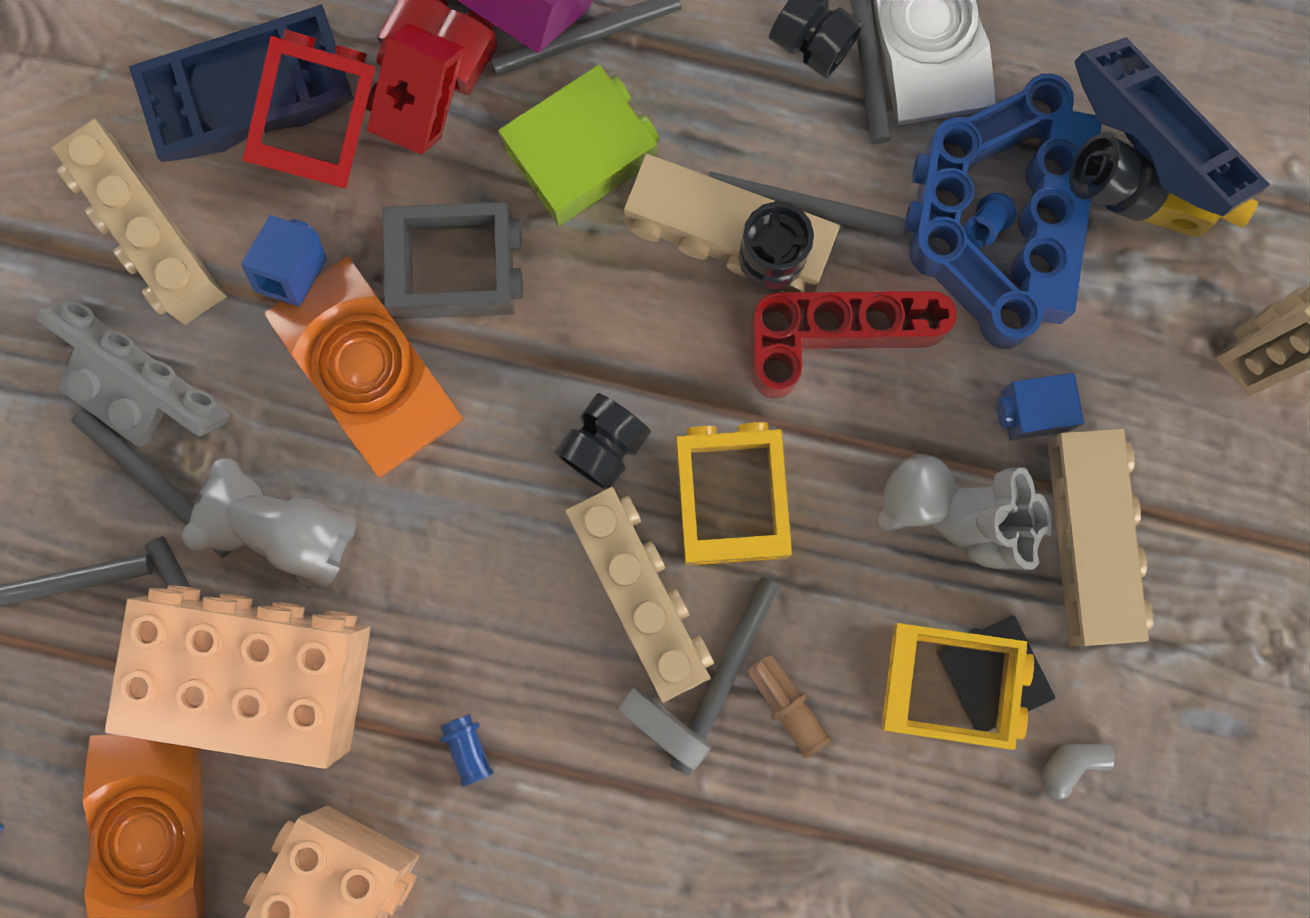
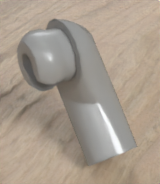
(1069, 764)

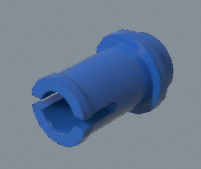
(993, 214)
(466, 749)

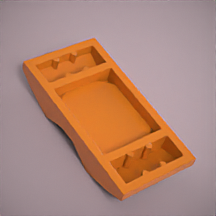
(364, 368)
(143, 829)

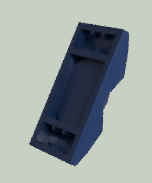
(207, 93)
(1166, 129)

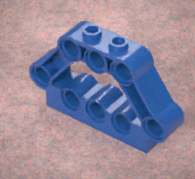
(966, 270)

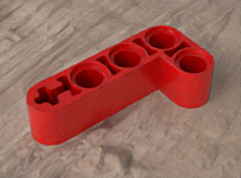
(853, 327)

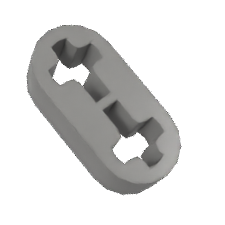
(664, 728)

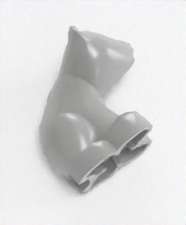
(992, 523)
(291, 533)

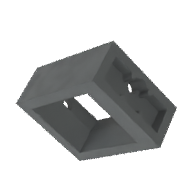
(398, 264)

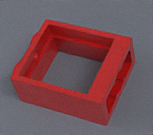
(292, 162)

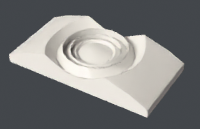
(934, 58)

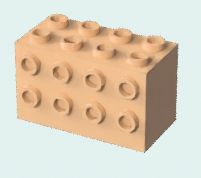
(238, 676)
(332, 871)

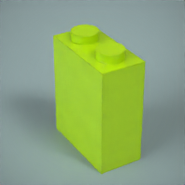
(579, 143)

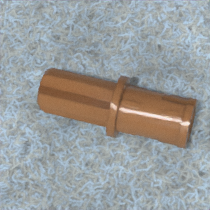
(788, 705)

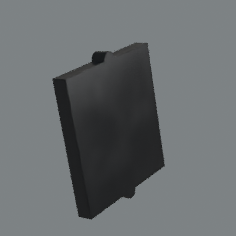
(978, 676)

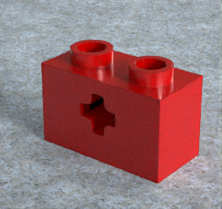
(413, 87)

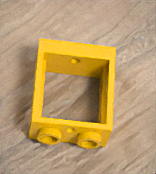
(741, 549)
(1016, 672)

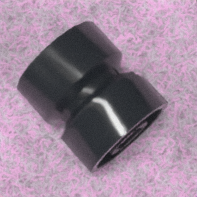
(817, 32)
(1116, 176)
(775, 244)
(603, 441)

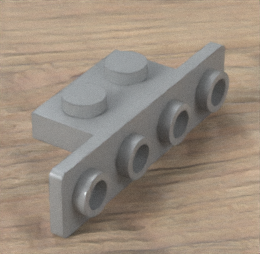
(122, 381)

